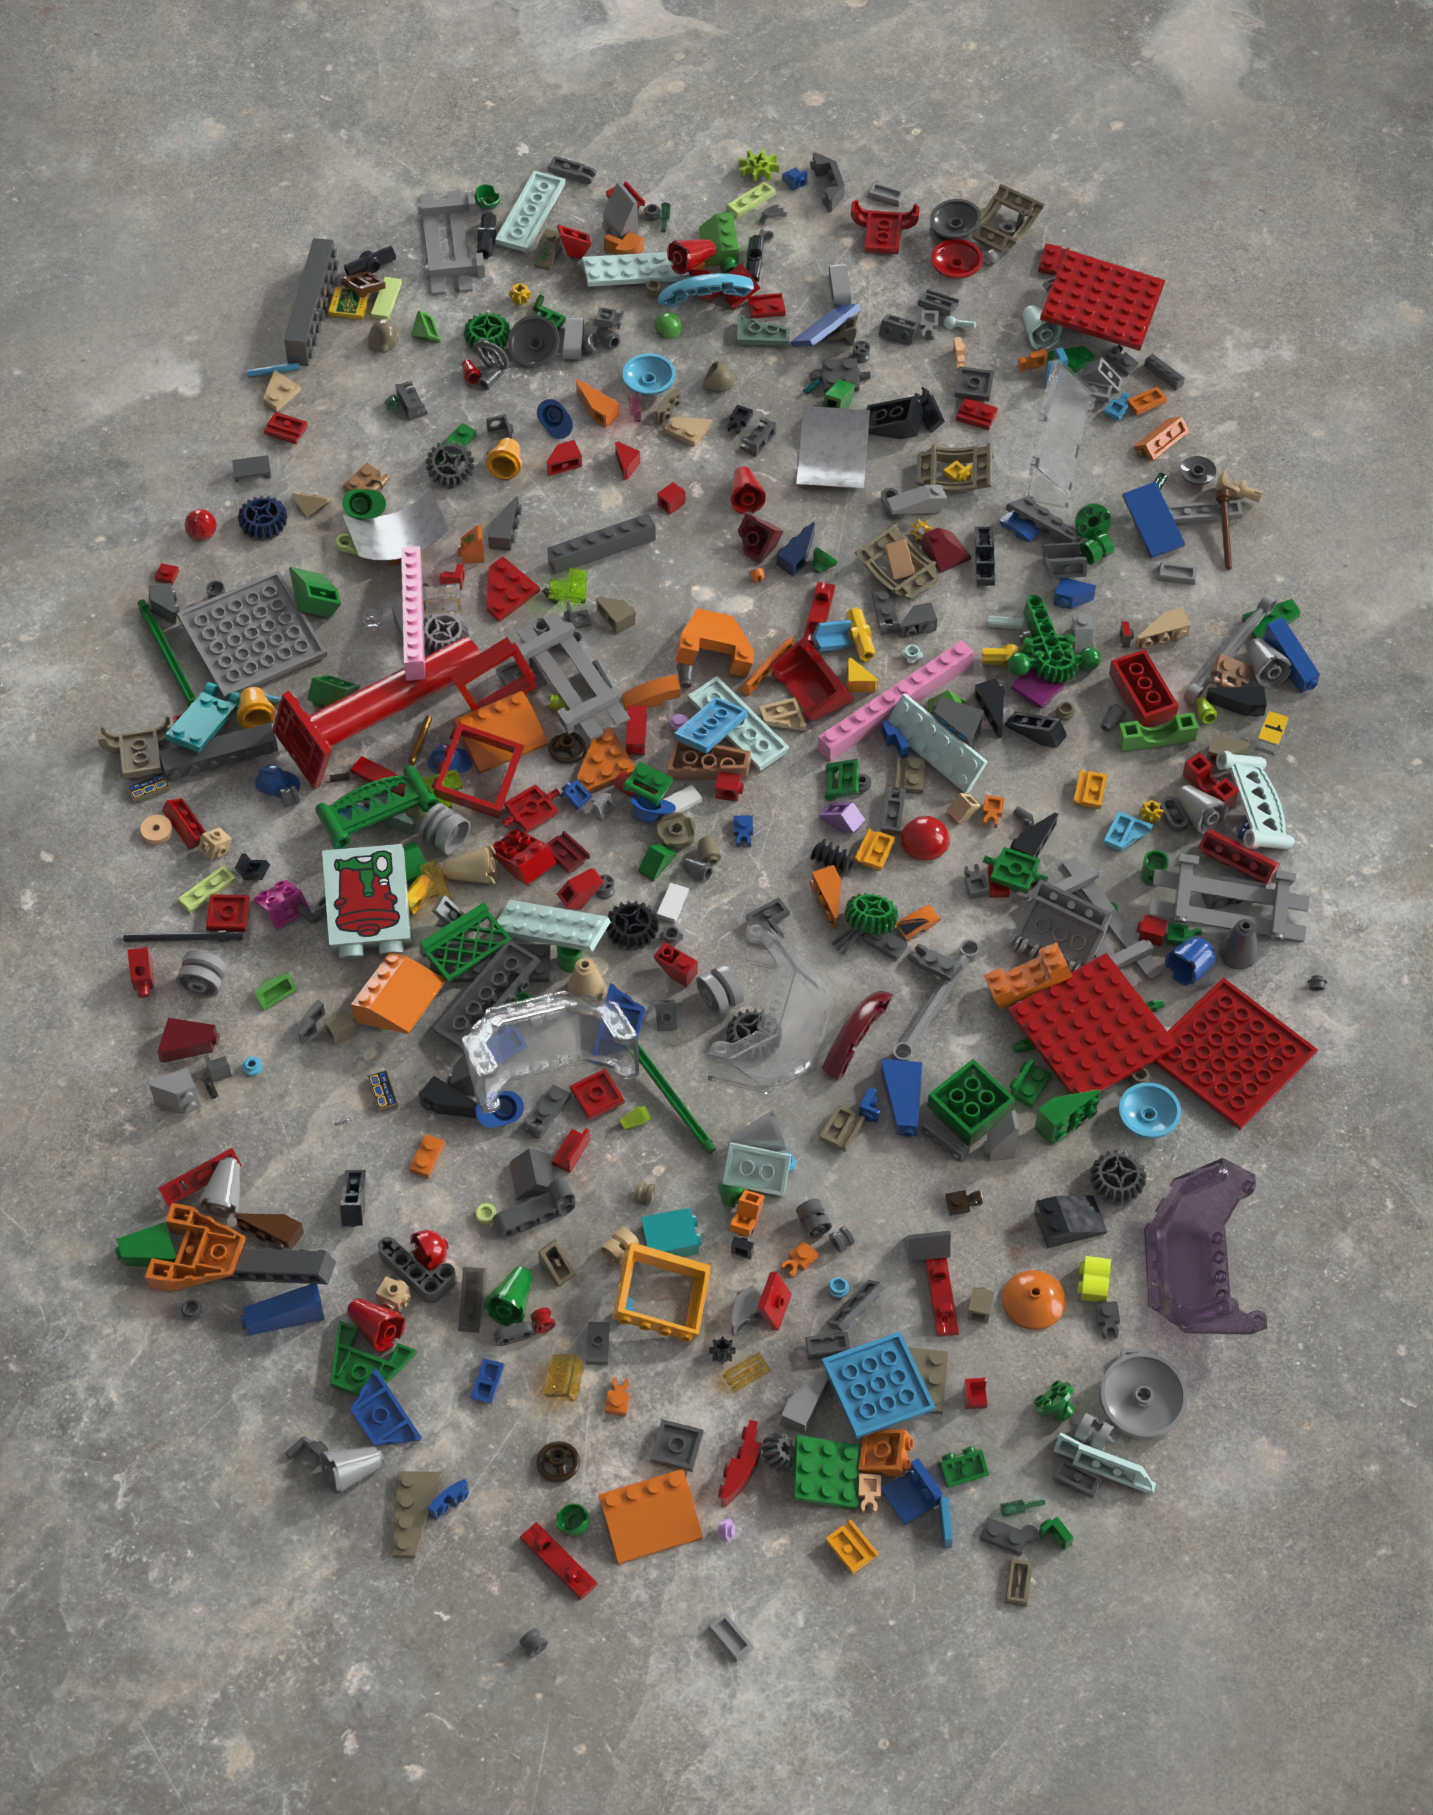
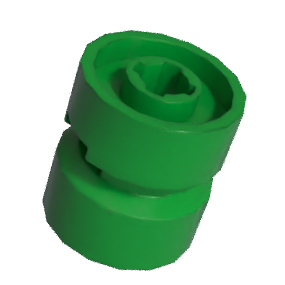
(1097, 548)
(1153, 860)
(568, 957)

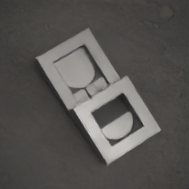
(308, 1027)

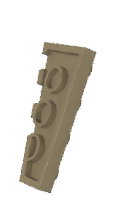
(413, 1496)

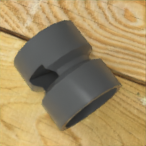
(814, 1218)

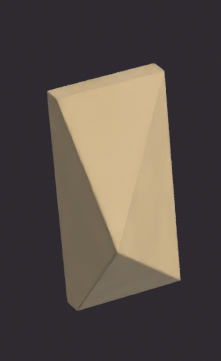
(309, 502)

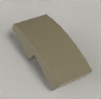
(670, 402)

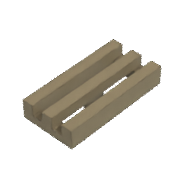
(1016, 1600)

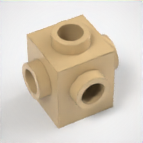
(215, 843)
(393, 1294)

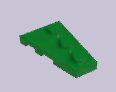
(1285, 609)

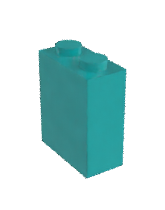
(672, 1232)

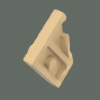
(280, 391)
(688, 429)
(783, 715)

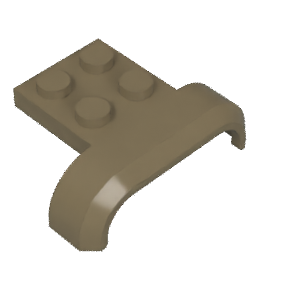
(137, 749)

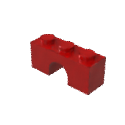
(1199, 774)

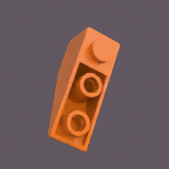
(599, 406)
(828, 888)

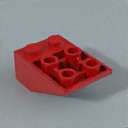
(523, 856)

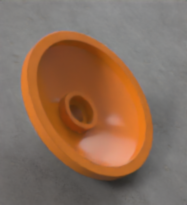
(1032, 1310)

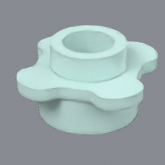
(912, 649)

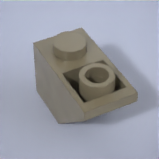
(1224, 743)

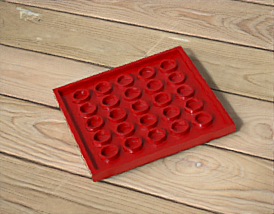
(1102, 300)
(1092, 1027)
(1234, 1053)

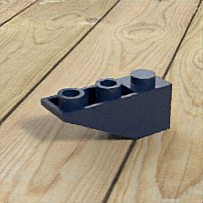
(795, 553)

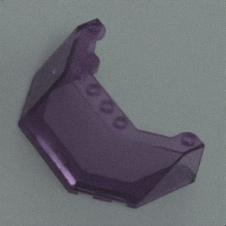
(1190, 1256)

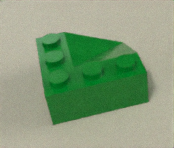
(971, 1102)

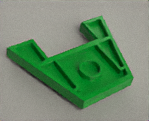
(354, 1367)

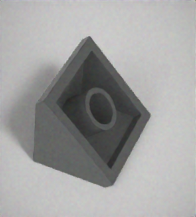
(532, 1173)
(928, 1245)

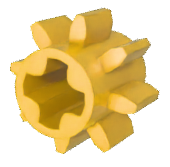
(519, 294)
(920, 524)
(1151, 812)

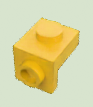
(958, 473)

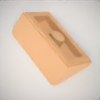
(899, 559)

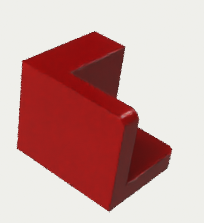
(453, 577)
(975, 1393)

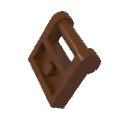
(368, 283)

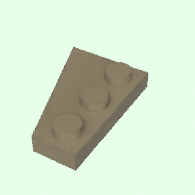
(932, 1368)

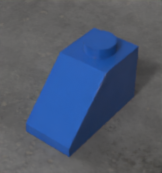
(1073, 593)

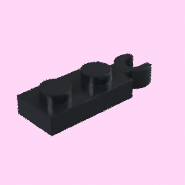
(932, 416)

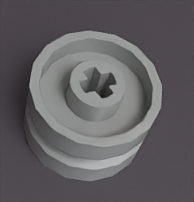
(201, 973)
(719, 989)

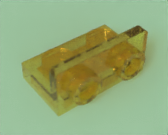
(434, 880)
(564, 1376)

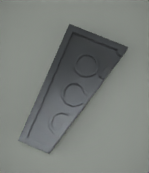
(1044, 519)

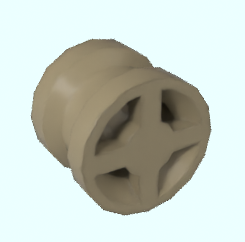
(644, 1192)

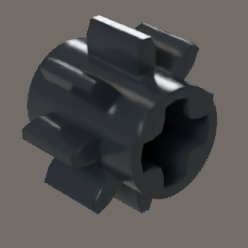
(722, 1356)

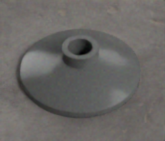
(1198, 470)

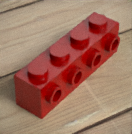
(1237, 855)

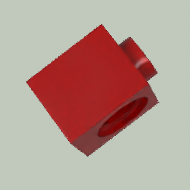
(728, 786)

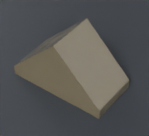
(555, 1263)

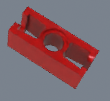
(636, 730)

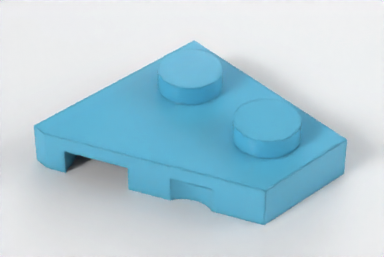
(1126, 831)

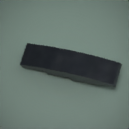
(984, 556)

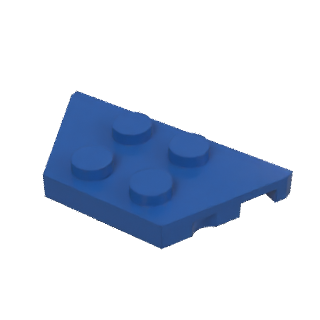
(632, 1010)
(382, 1414)

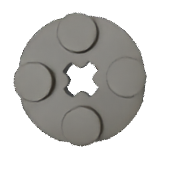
(681, 822)

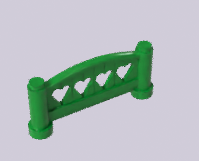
(340, 827)

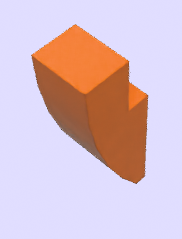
(653, 692)

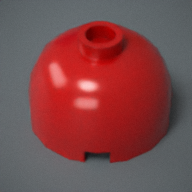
(430, 1248)

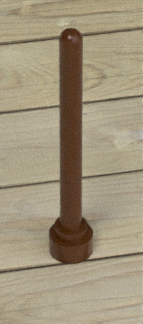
(1223, 497)

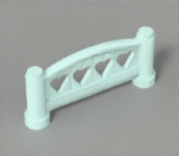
(1258, 834)

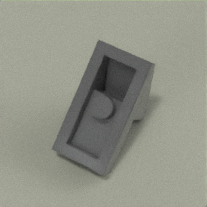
(446, 911)

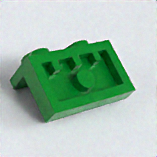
(1029, 1083)
(963, 1467)

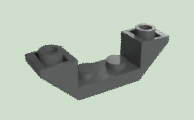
(826, 166)

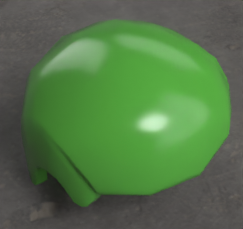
(668, 324)

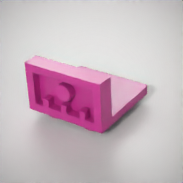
(281, 903)

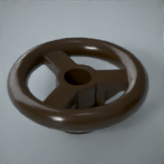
(566, 744)
(556, 1453)

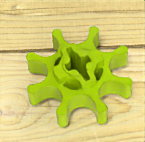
(758, 165)

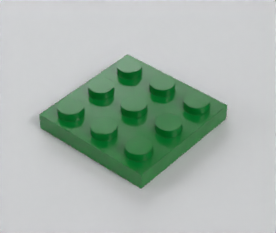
(826, 1472)

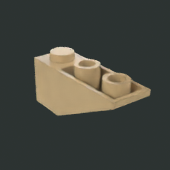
(1167, 627)

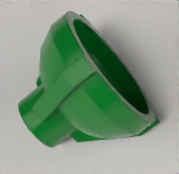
(822, 560)
(730, 1194)

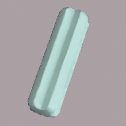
(1004, 622)

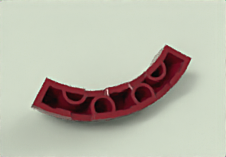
(853, 1032)

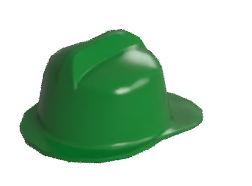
(364, 503)

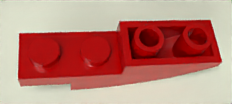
(742, 1467)

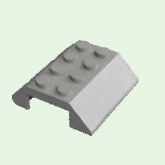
(1061, 919)

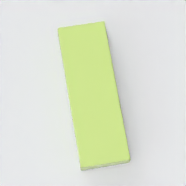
(751, 199)
(386, 298)
(201, 892)

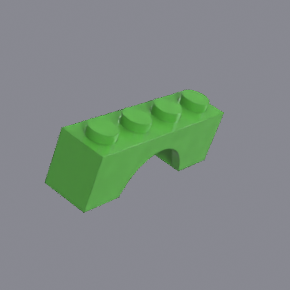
(1178, 730)

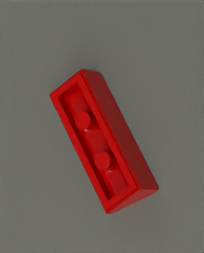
(184, 822)

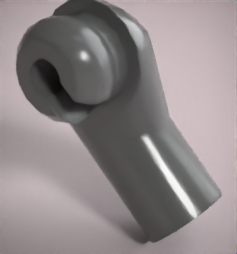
(589, 342)
(1026, 817)

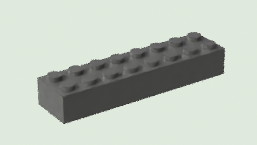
(311, 302)

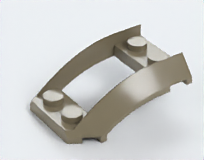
(1015, 201)
(980, 457)
(912, 586)

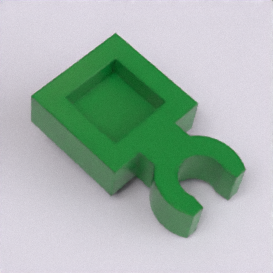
(1179, 933)

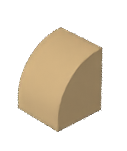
(963, 807)

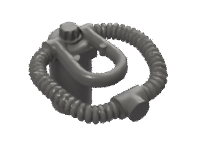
(495, 369)

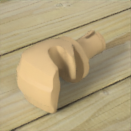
(1236, 490)

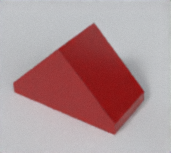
(627, 458)

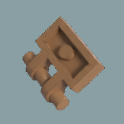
(364, 478)
(1231, 669)

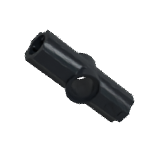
(486, 234)
(754, 256)
(370, 261)

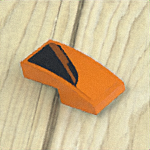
(917, 921)

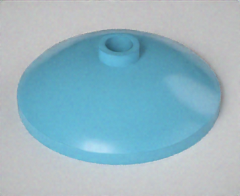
(649, 374)
(1151, 1101)

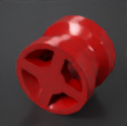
(543, 1320)

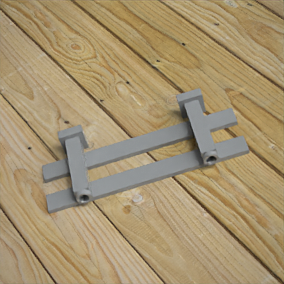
(462, 265)
(578, 712)
(1185, 883)
(1134, 950)

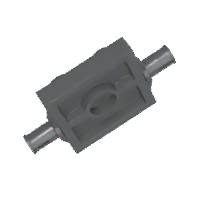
(840, 369)

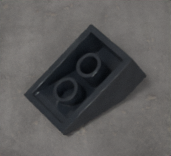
(896, 418)
(1068, 1219)

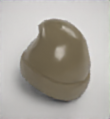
(383, 335)
(719, 377)

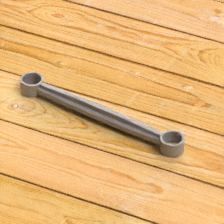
(1264, 608)
(935, 1003)

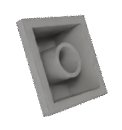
(175, 1092)

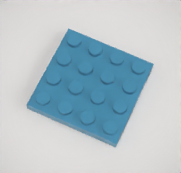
(878, 1385)

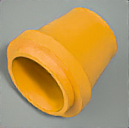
(504, 459)
(254, 708)

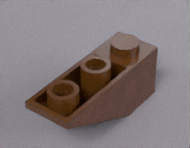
(275, 1228)

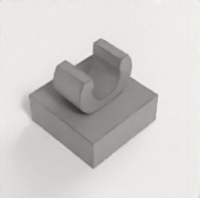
(603, 805)

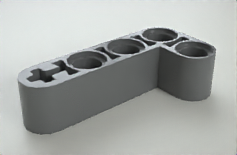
(536, 1211)
(413, 1267)

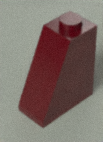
(186, 1039)

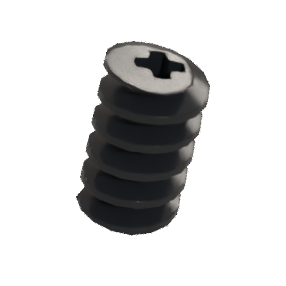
(833, 857)

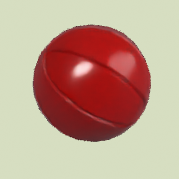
(200, 524)

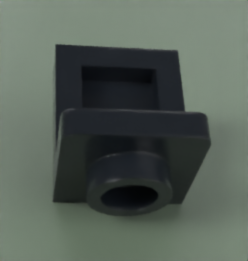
(251, 869)

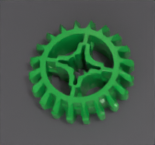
(495, 325)
(871, 913)

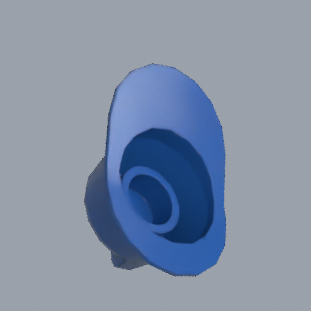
(554, 418)
(460, 760)
(273, 778)
(646, 812)
(509, 1111)

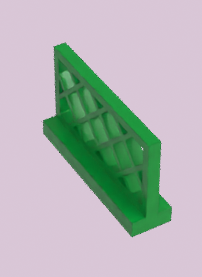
(452, 932)

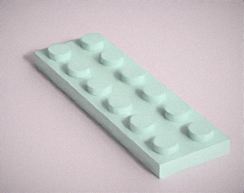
(530, 211)
(629, 269)
(751, 733)
(937, 743)
(553, 925)

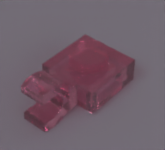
(635, 408)

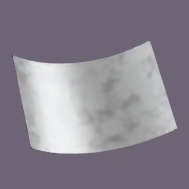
(833, 447)
(385, 536)

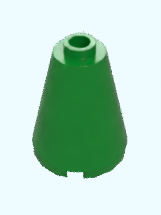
(510, 1298)

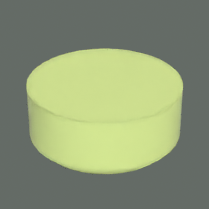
(485, 1213)

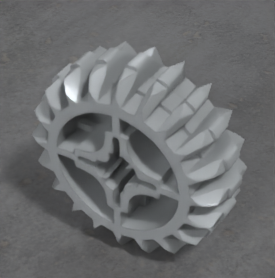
(444, 629)

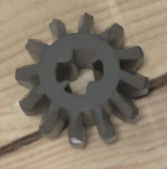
(778, 1451)

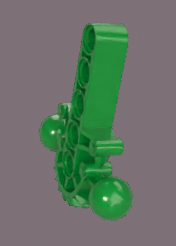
(1051, 653)

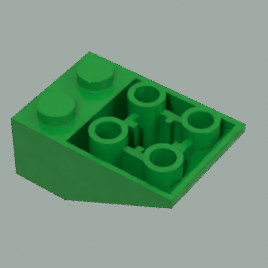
(314, 592)
(1065, 1114)

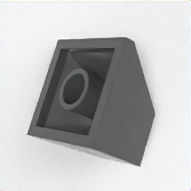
(460, 1077)

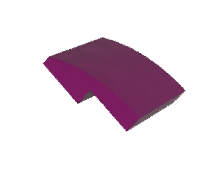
(1036, 689)

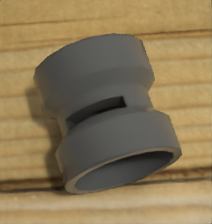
(214, 589)

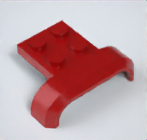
(883, 227)

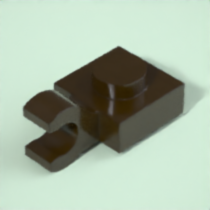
(960, 1202)

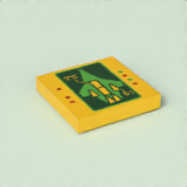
(347, 304)

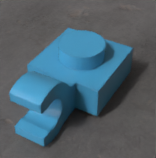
(1117, 408)

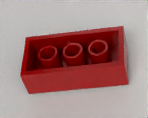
(1143, 689)

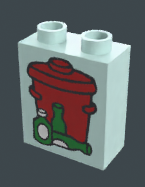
(366, 900)

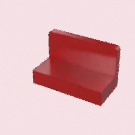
(571, 1150)

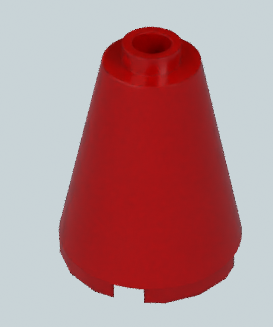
(689, 254)
(746, 491)
(376, 1323)

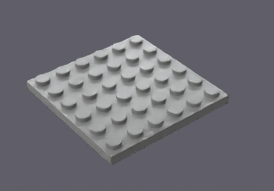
(251, 634)

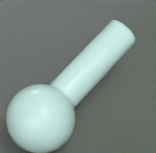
(951, 323)

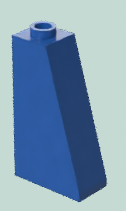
(1303, 672)
(903, 1091)
(284, 1310)

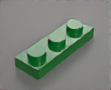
(462, 434)

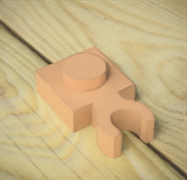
(959, 351)
(869, 1489)

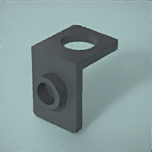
(503, 424)
(570, 616)
(666, 1015)

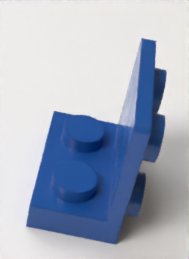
(912, 1494)

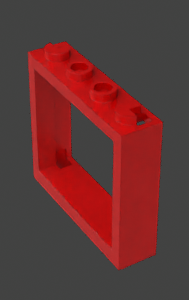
(486, 661)
(467, 800)

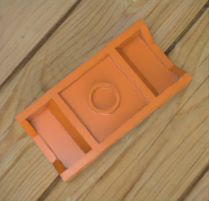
(1028, 977)

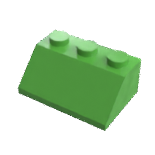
(722, 233)

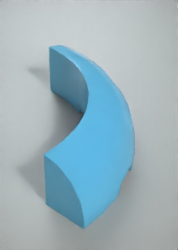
(705, 285)

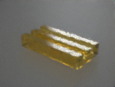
(731, 1381)

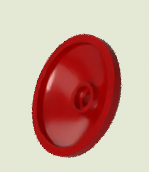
(956, 258)

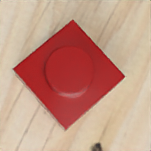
(167, 573)

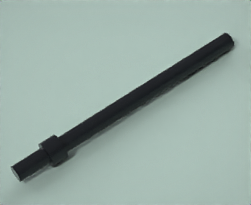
(221, 935)

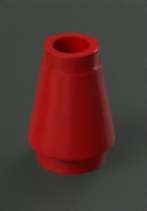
(470, 372)

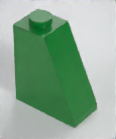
(839, 395)
(145, 1244)

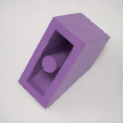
(843, 816)

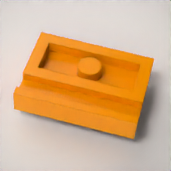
(1090, 789)
(875, 849)
(851, 1547)

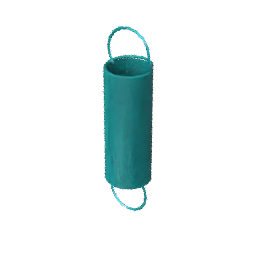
(812, 386)

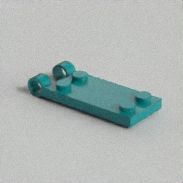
(202, 719)

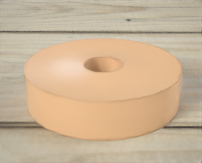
(156, 822)

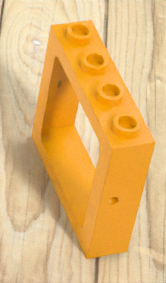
(696, 1270)

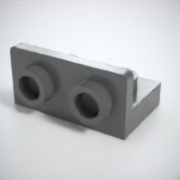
(898, 329)

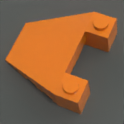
(715, 633)
(205, 1255)

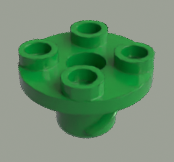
(1092, 520)
(1056, 1401)

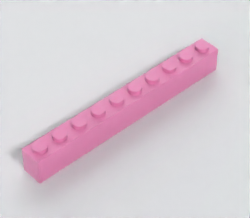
(413, 613)
(916, 686)

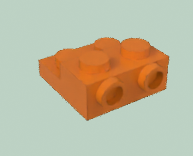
(886, 1453)

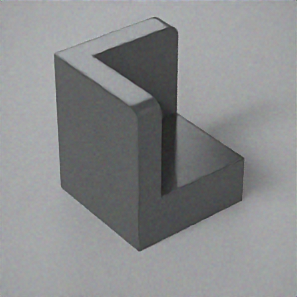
(218, 1068)

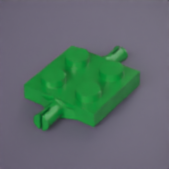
(1015, 869)

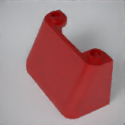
(810, 681)

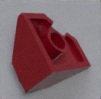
(758, 537)

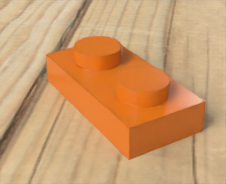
(1146, 401)
(427, 1156)

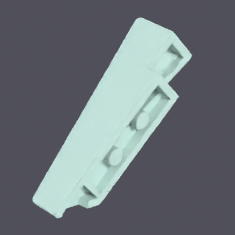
(1104, 1464)

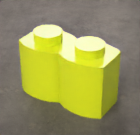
(1095, 1279)

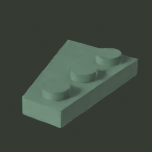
(757, 333)

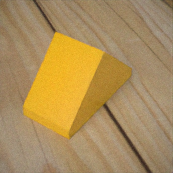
(860, 679)

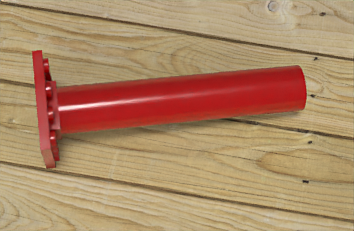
(311, 736)

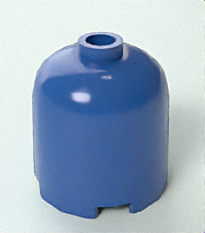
(1190, 960)

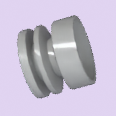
(444, 829)

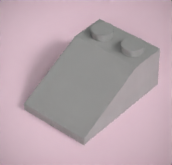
(620, 213)

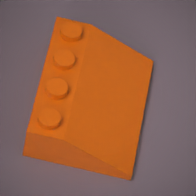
(507, 718)
(396, 994)
(650, 1516)

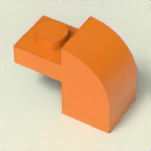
(629, 244)
(747, 1214)

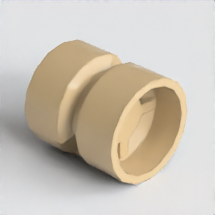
(615, 1248)

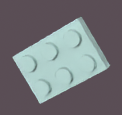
(756, 1169)

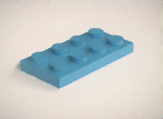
(710, 725)

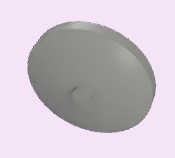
(1143, 1395)

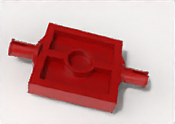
(531, 808)

